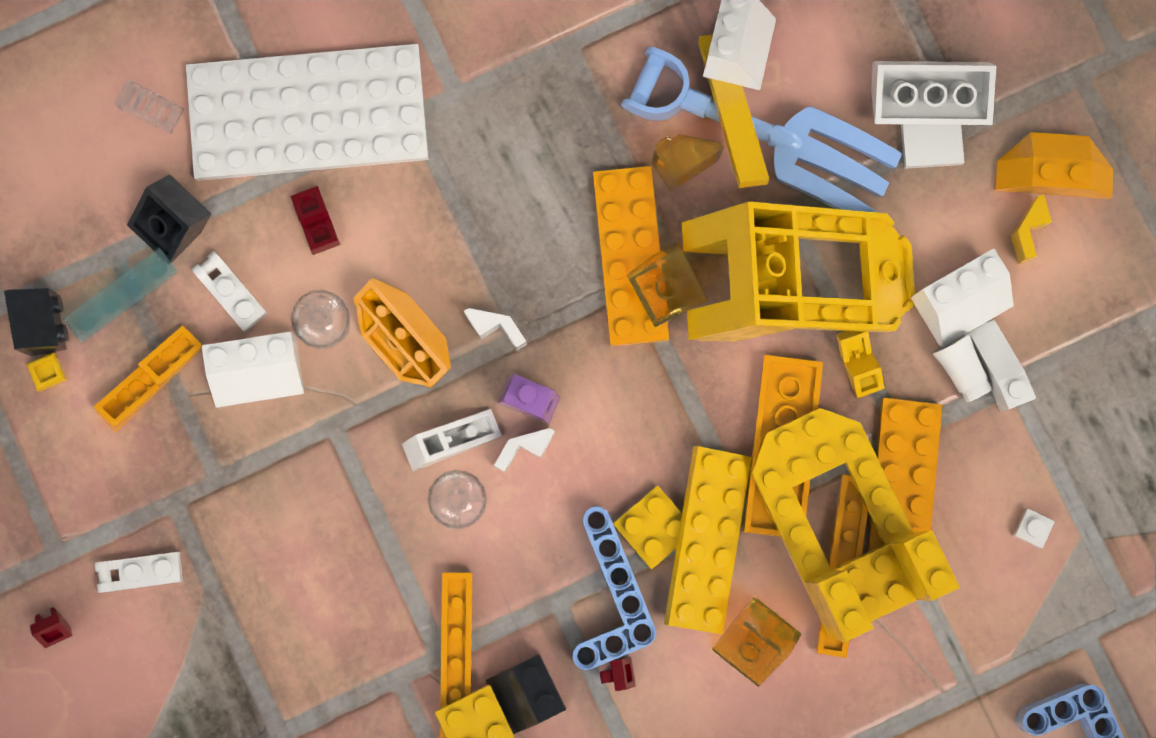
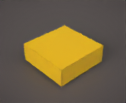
(46, 372)

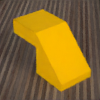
(1034, 218)
(860, 363)

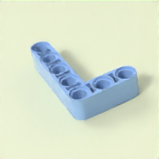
(618, 592)
(1075, 711)

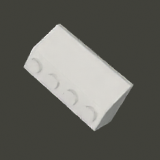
(933, 92)

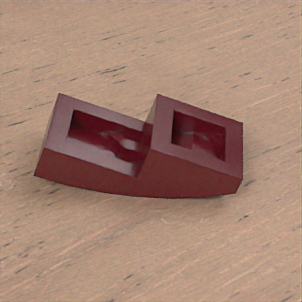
(315, 220)

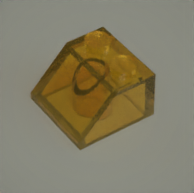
(684, 158)
(667, 284)
(757, 641)

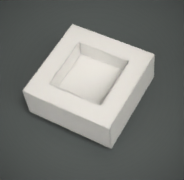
(1033, 528)

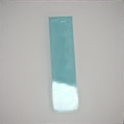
(120, 295)

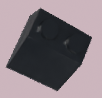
(168, 217)
(36, 321)
(527, 694)

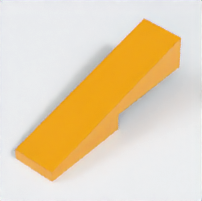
(147, 379)

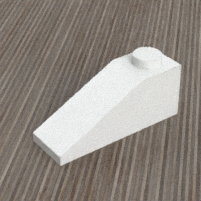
(1002, 367)
(451, 439)

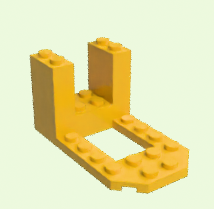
(767, 271)
(875, 583)

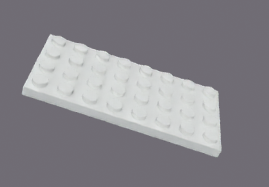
(306, 112)

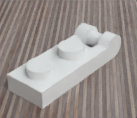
(230, 292)
(140, 572)

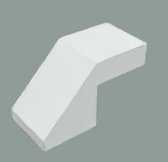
(488, 322)
(533, 443)

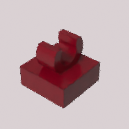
(51, 629)
(620, 673)

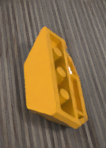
(1055, 167)
(401, 334)

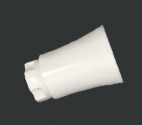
(964, 368)

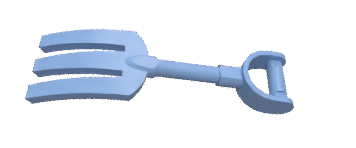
(790, 141)

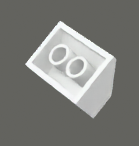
(740, 43)
(965, 298)
(253, 369)

